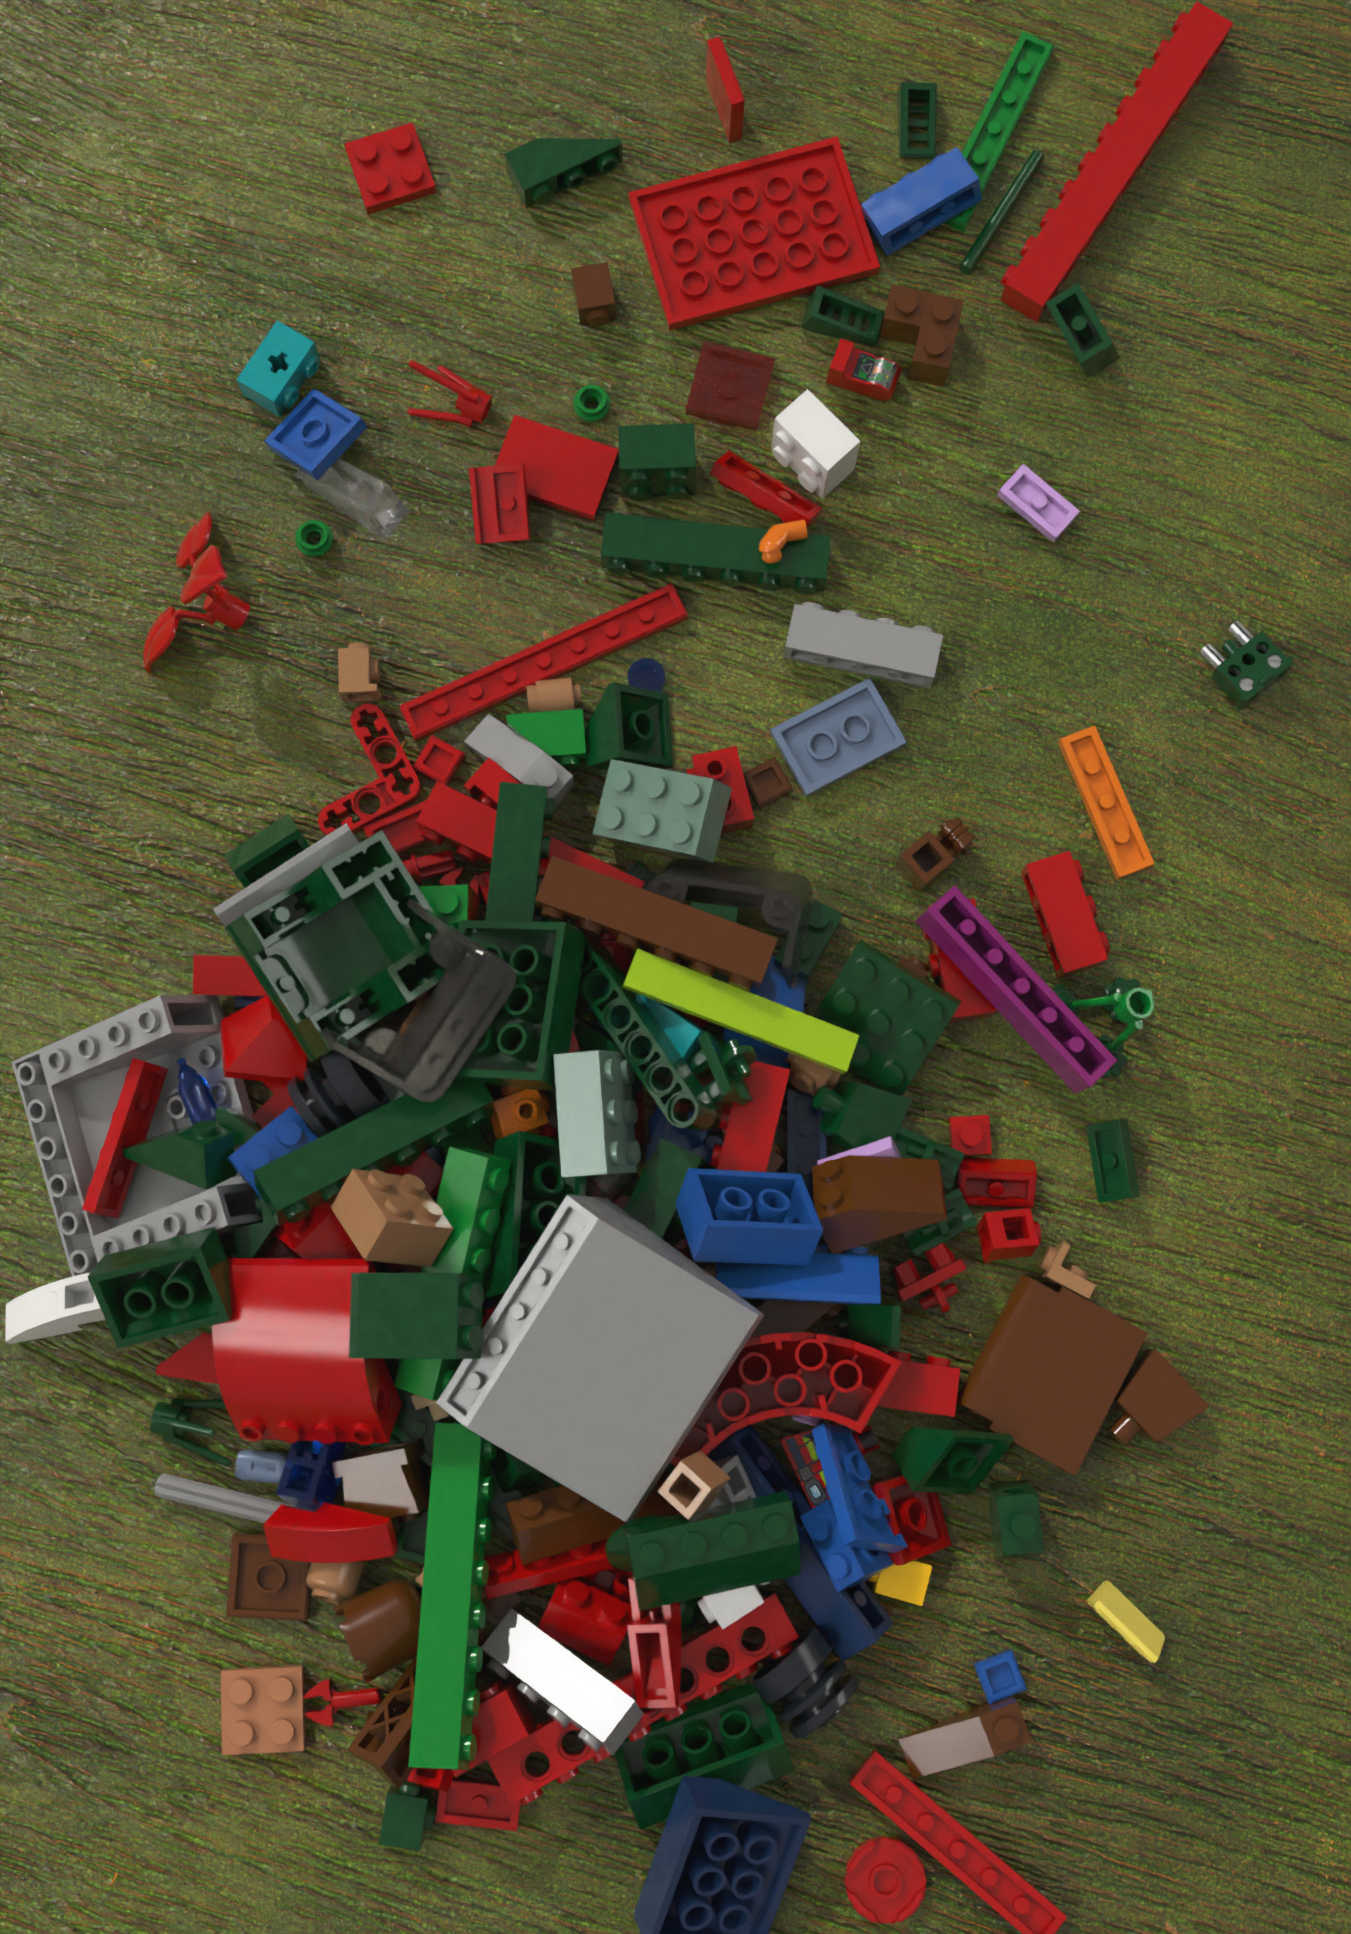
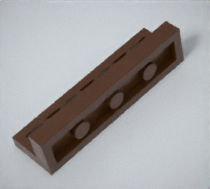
(393, 1755)

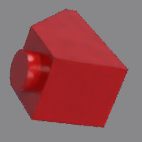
(192, 1361)

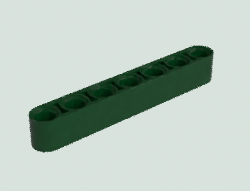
(637, 1034)

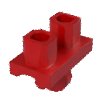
(943, 1267)

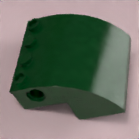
(341, 945)

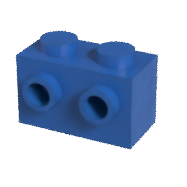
(844, 1564)

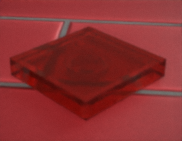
(730, 386)

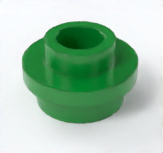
(587, 394)
(309, 529)

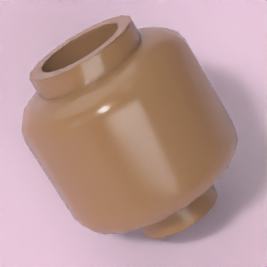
(334, 1580)

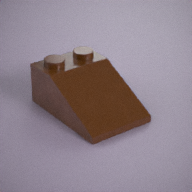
(876, 1198)

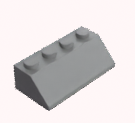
(286, 874)

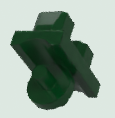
(729, 1067)
(920, 1147)
(958, 1220)

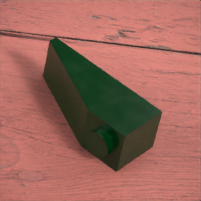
(189, 1153)

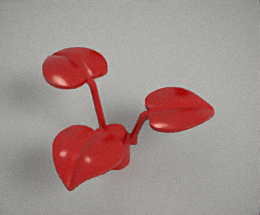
(205, 574)

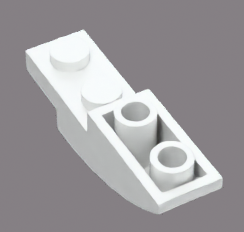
(52, 1310)

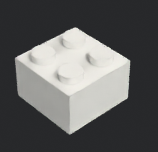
(814, 444)

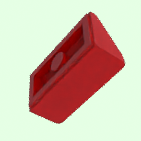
(997, 1182)

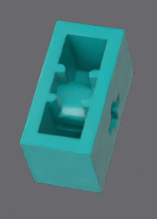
(266, 375)

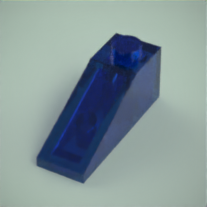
(320, 1484)

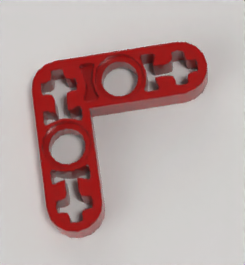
(381, 787)

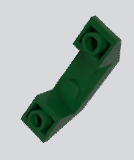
(252, 1239)

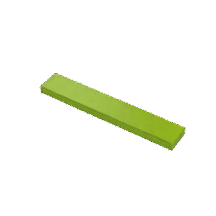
(740, 1011)

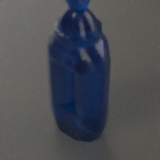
(195, 1094)

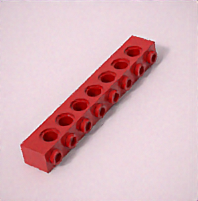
(778, 1633)

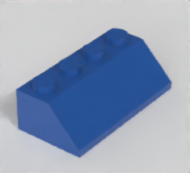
(827, 1278)

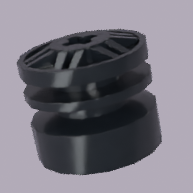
(334, 1100)
(809, 1686)

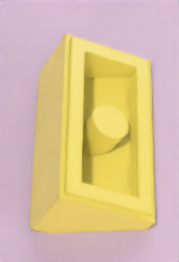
(1127, 1621)

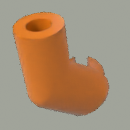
(778, 536)

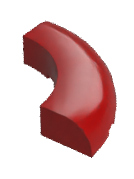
(793, 1377)

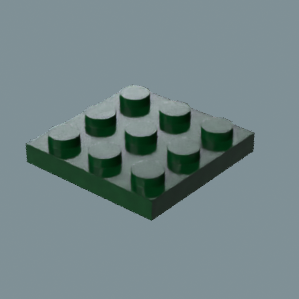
(891, 1012)

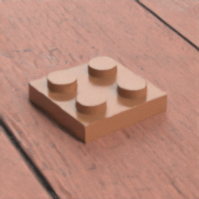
(263, 1709)

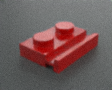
(500, 503)

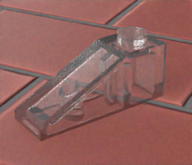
(359, 497)

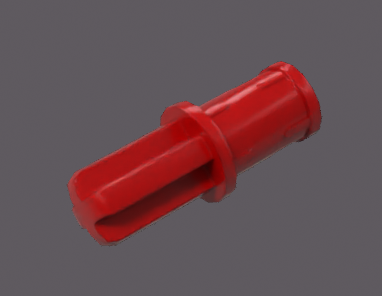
(430, 865)

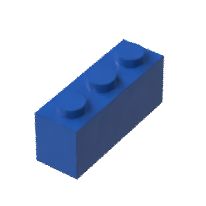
(921, 201)

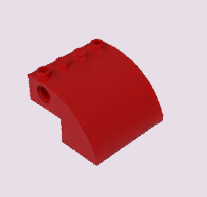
(288, 1355)

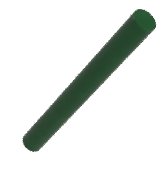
(1001, 212)

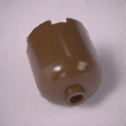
(382, 1626)

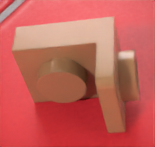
(1069, 1277)

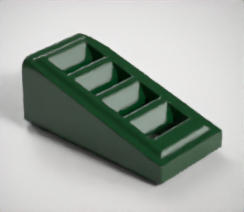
(917, 91)
(839, 329)

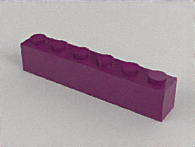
(1016, 990)

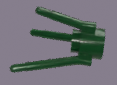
(173, 1420)

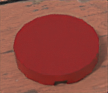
(885, 1880)

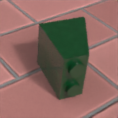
(416, 1315)

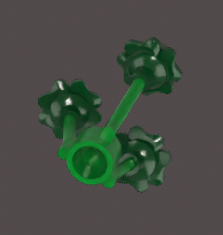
(1125, 1002)

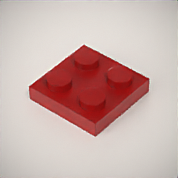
(390, 168)

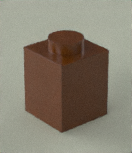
(593, 294)

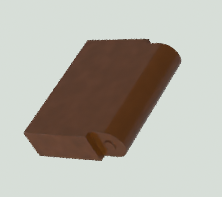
(1051, 1371)

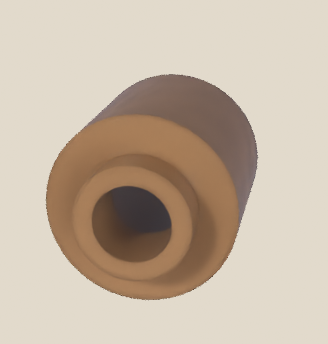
(553, 695)

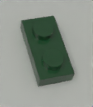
(820, 931)
(1112, 1160)

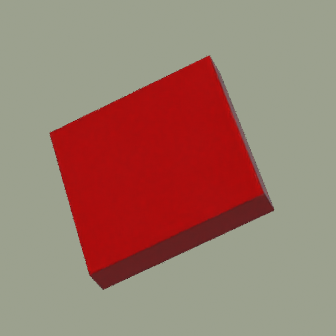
(724, 89)

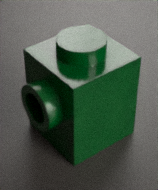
(407, 1817)

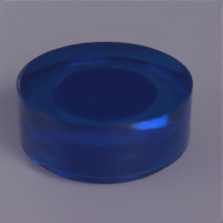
(647, 674)

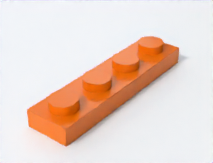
(1106, 802)

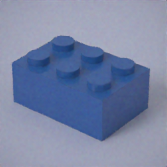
(748, 1217)

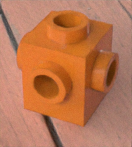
(506, 1114)

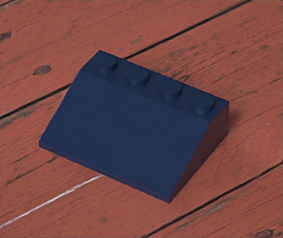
(720, 1861)

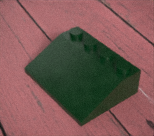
(538, 1011)

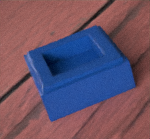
(999, 1676)

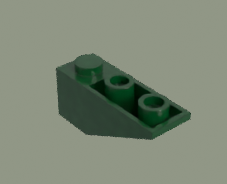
(555, 164)

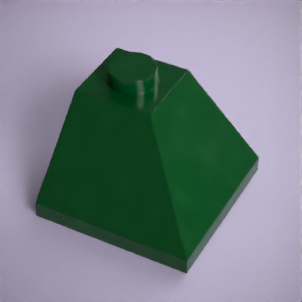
(630, 728)
(948, 1458)

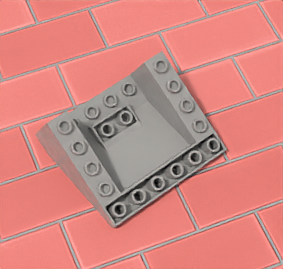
(70, 1106)
(600, 1355)

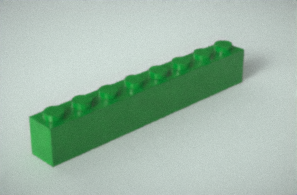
(452, 1600)

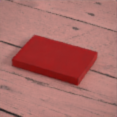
(559, 466)

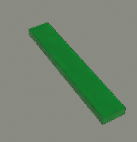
(1003, 113)

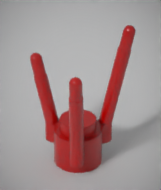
(471, 400)

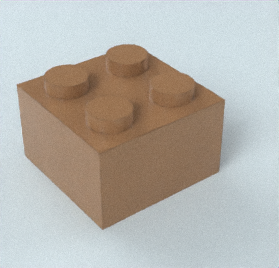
(391, 1218)

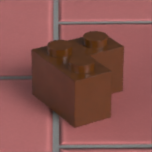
(929, 324)

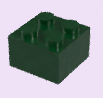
(657, 461)

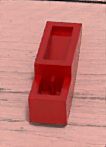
(329, 1535)
(655, 1653)

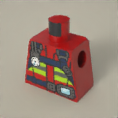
(807, 1467)

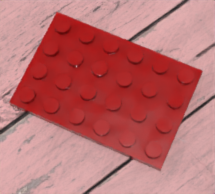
(753, 233)

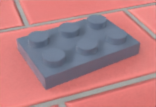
(837, 737)

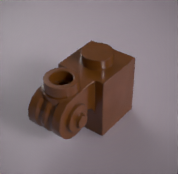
(934, 855)

